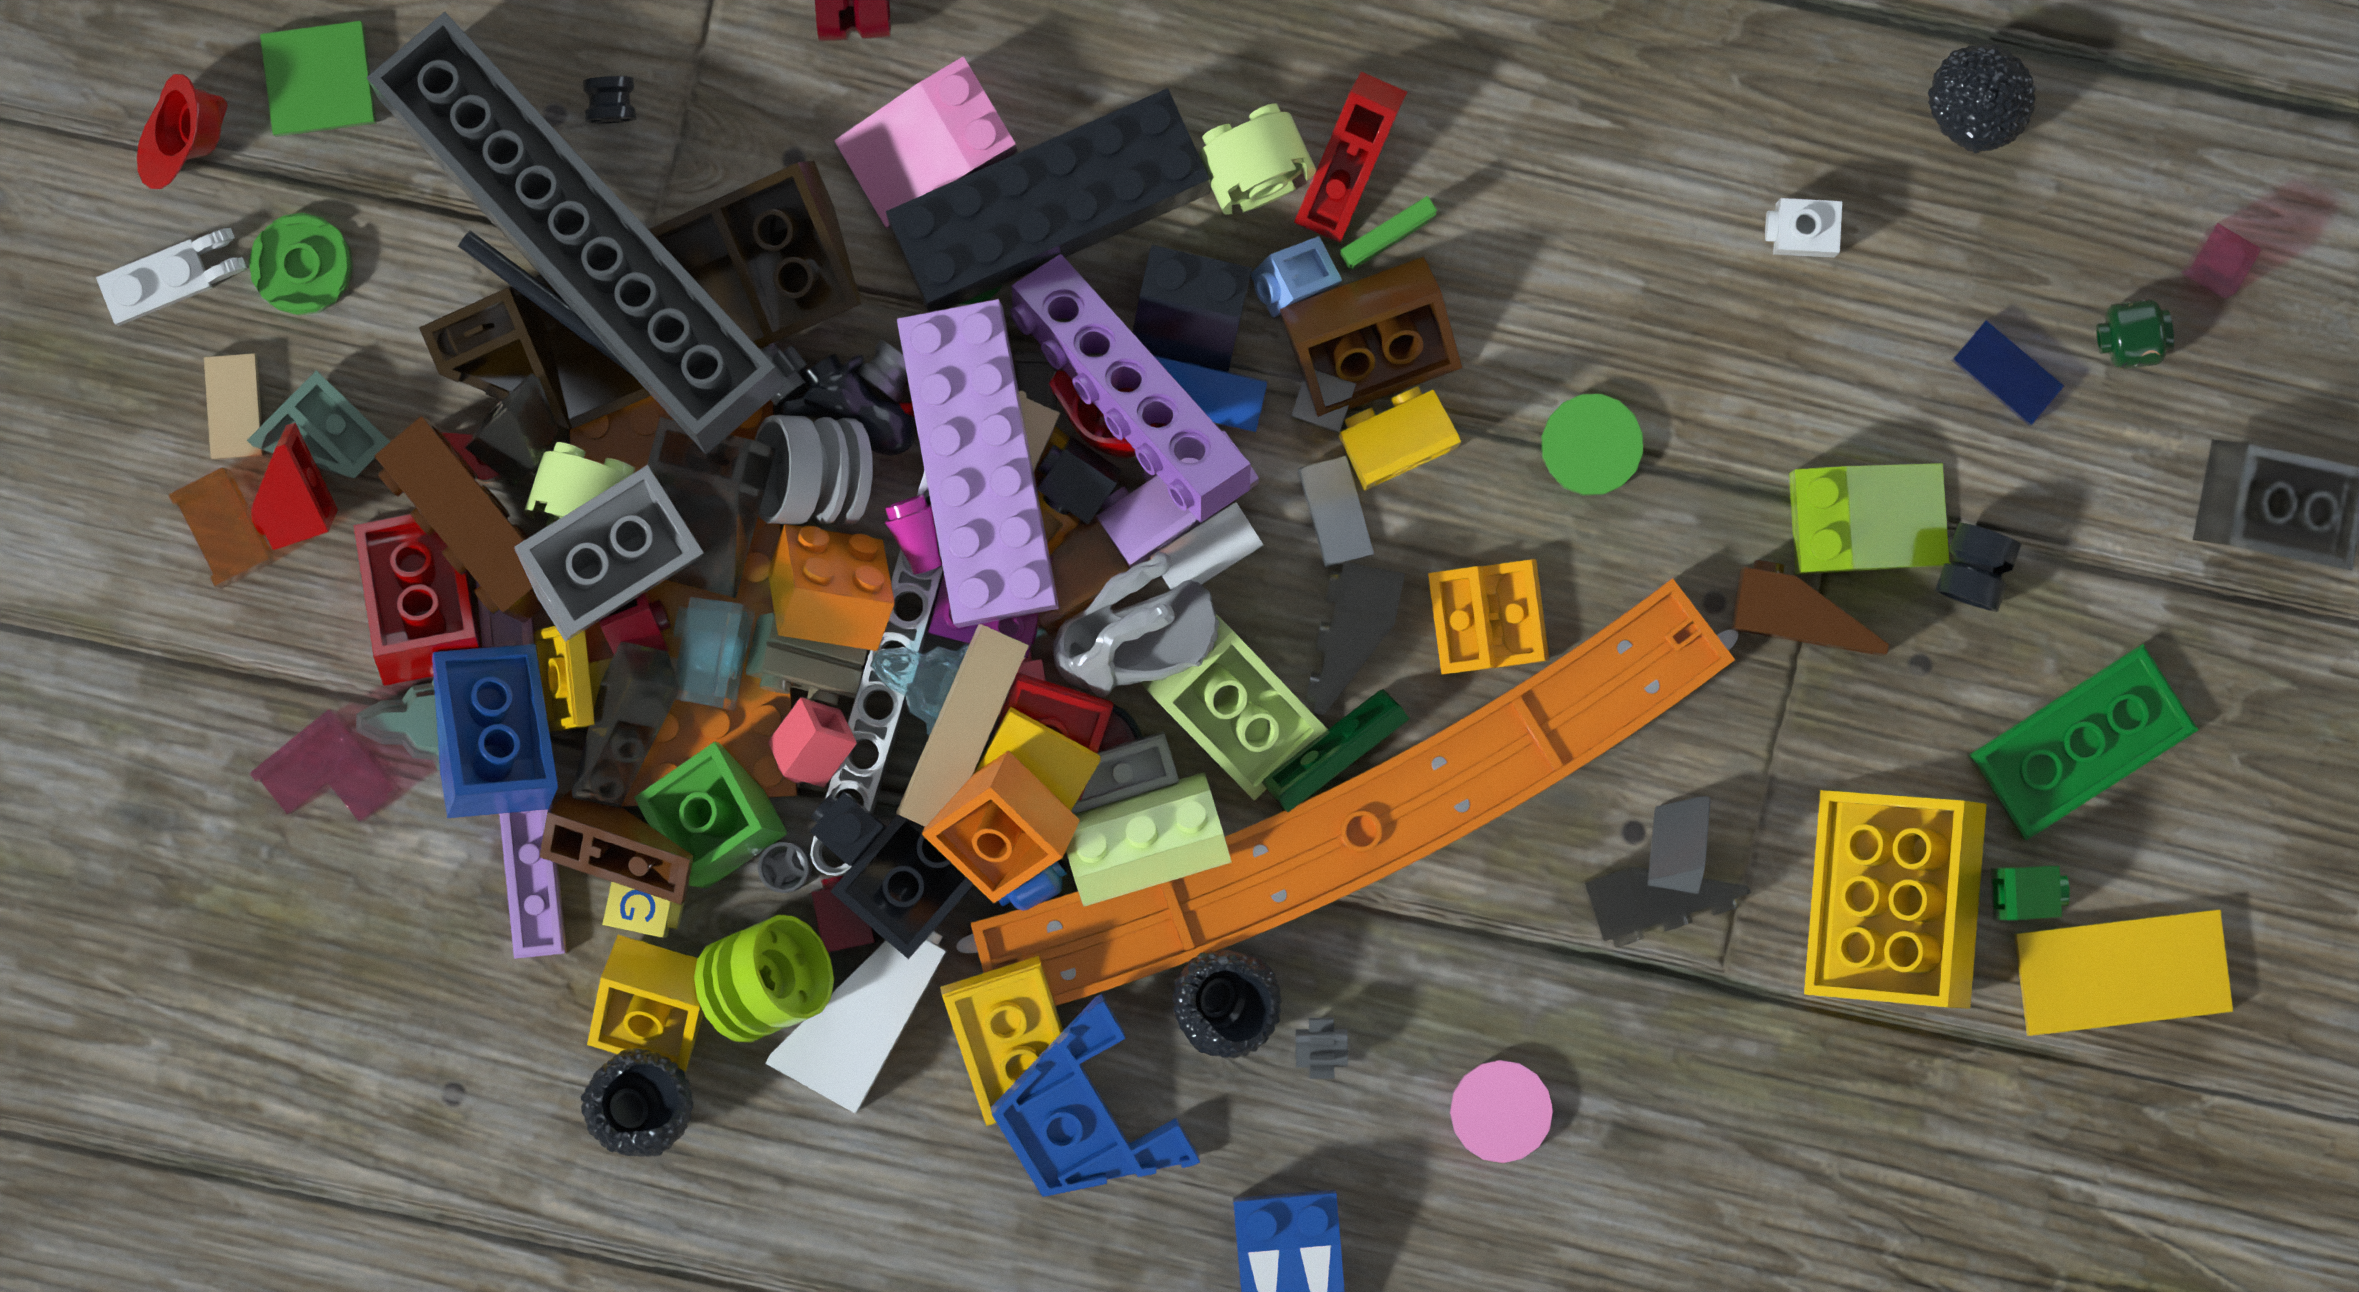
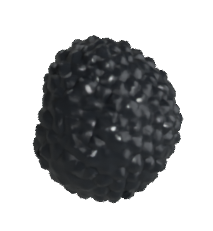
(1982, 97)
(1227, 1003)
(637, 1103)

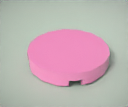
(1501, 1111)

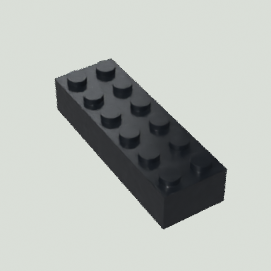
(1049, 201)

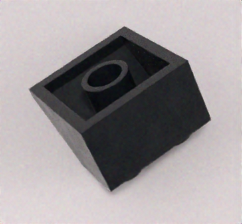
(1191, 307)

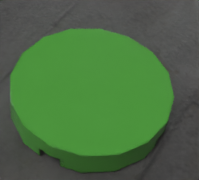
(301, 264)
(1592, 444)

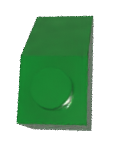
(2028, 892)

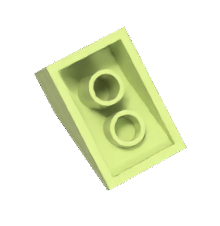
(1238, 711)

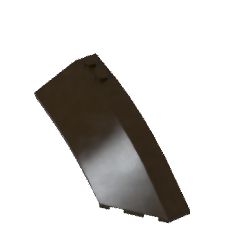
(759, 252)

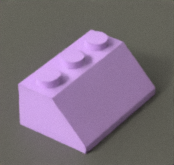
(1147, 517)

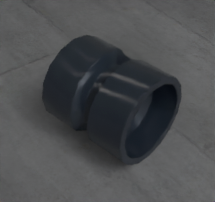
(1978, 567)

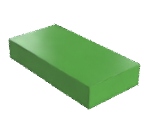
(1388, 233)

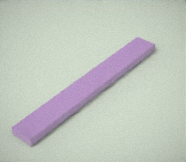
(530, 880)

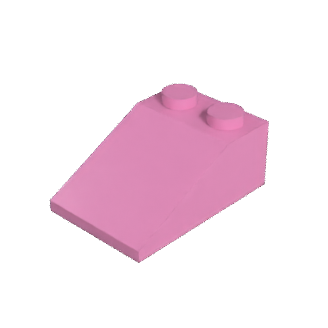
(926, 139)

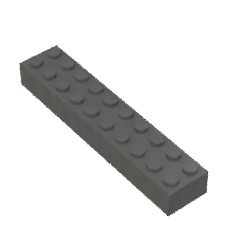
(576, 233)

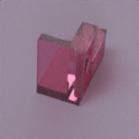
(323, 755)

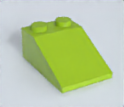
(1868, 518)

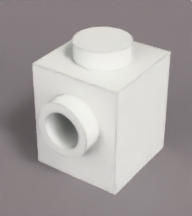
(1805, 227)

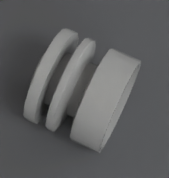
(817, 470)

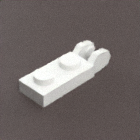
(166, 277)

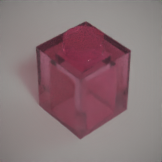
(2221, 260)

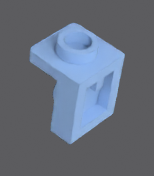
(1295, 275)

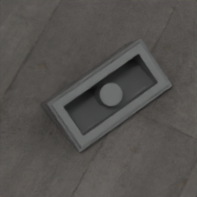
(1335, 511)
(1679, 844)

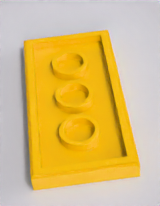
(2123, 972)

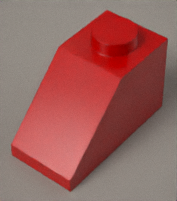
(292, 495)

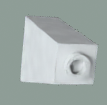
(855, 1033)

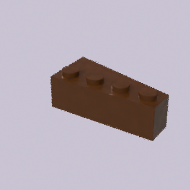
(462, 514)

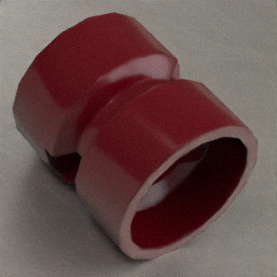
(838, 19)

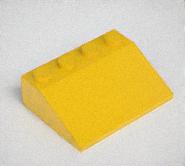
(1895, 899)

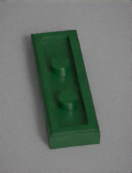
(1335, 750)

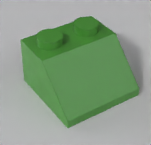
(712, 813)

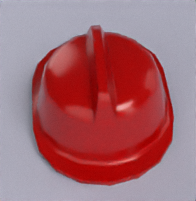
(180, 129)

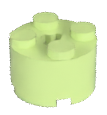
(1255, 159)
(569, 480)

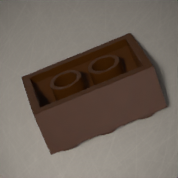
(1374, 333)

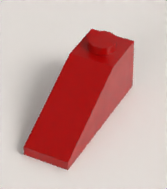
(1350, 156)

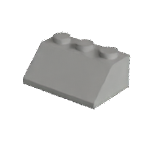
(607, 553)

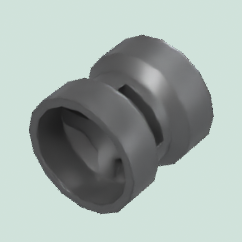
(777, 864)

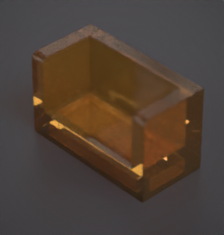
(223, 527)

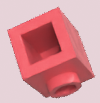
(811, 743)

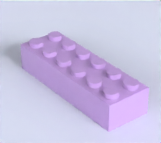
(977, 463)

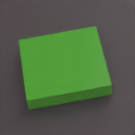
(318, 78)

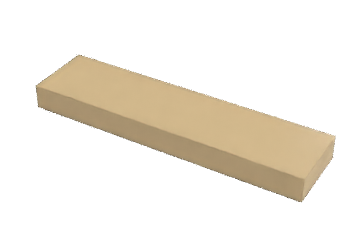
(963, 723)

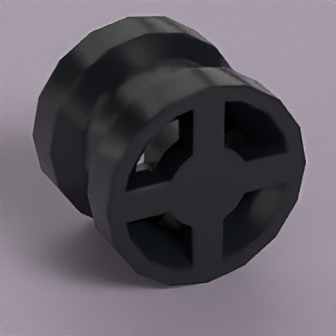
(609, 99)

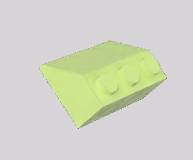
(1147, 840)

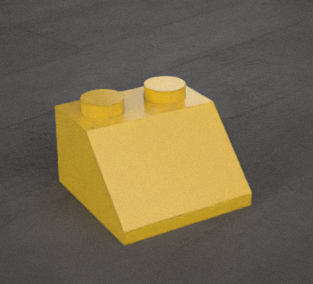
(1399, 437)
(647, 1002)

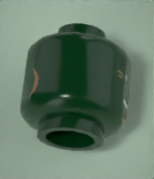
(2135, 334)

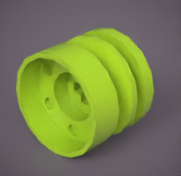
(764, 978)

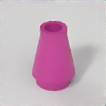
(915, 532)

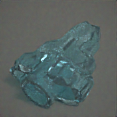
(919, 677)

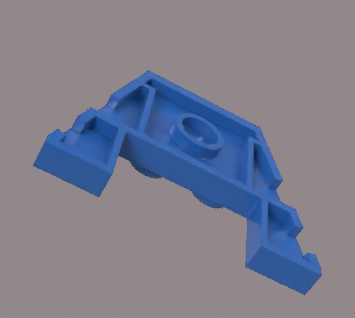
(1064, 1125)

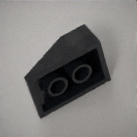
(903, 886)

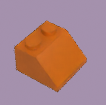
(1002, 827)

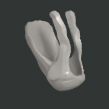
(1138, 641)

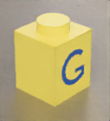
(640, 912)

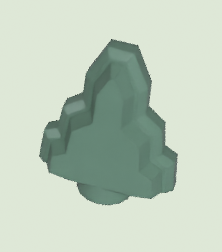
(404, 722)

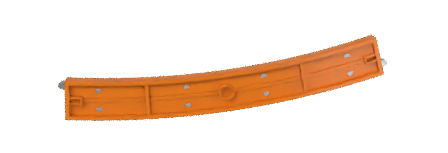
(1381, 816)

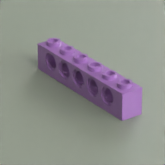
(1061, 292)

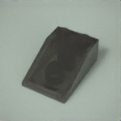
(2279, 504)

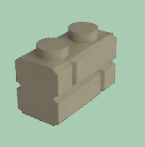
(817, 667)

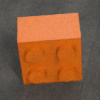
(830, 587)

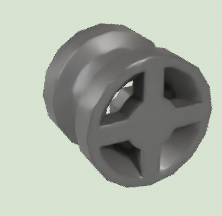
(886, 371)

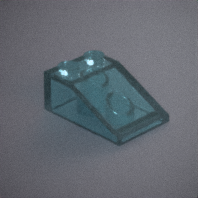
(711, 651)

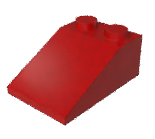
(412, 598)

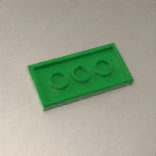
(2083, 742)

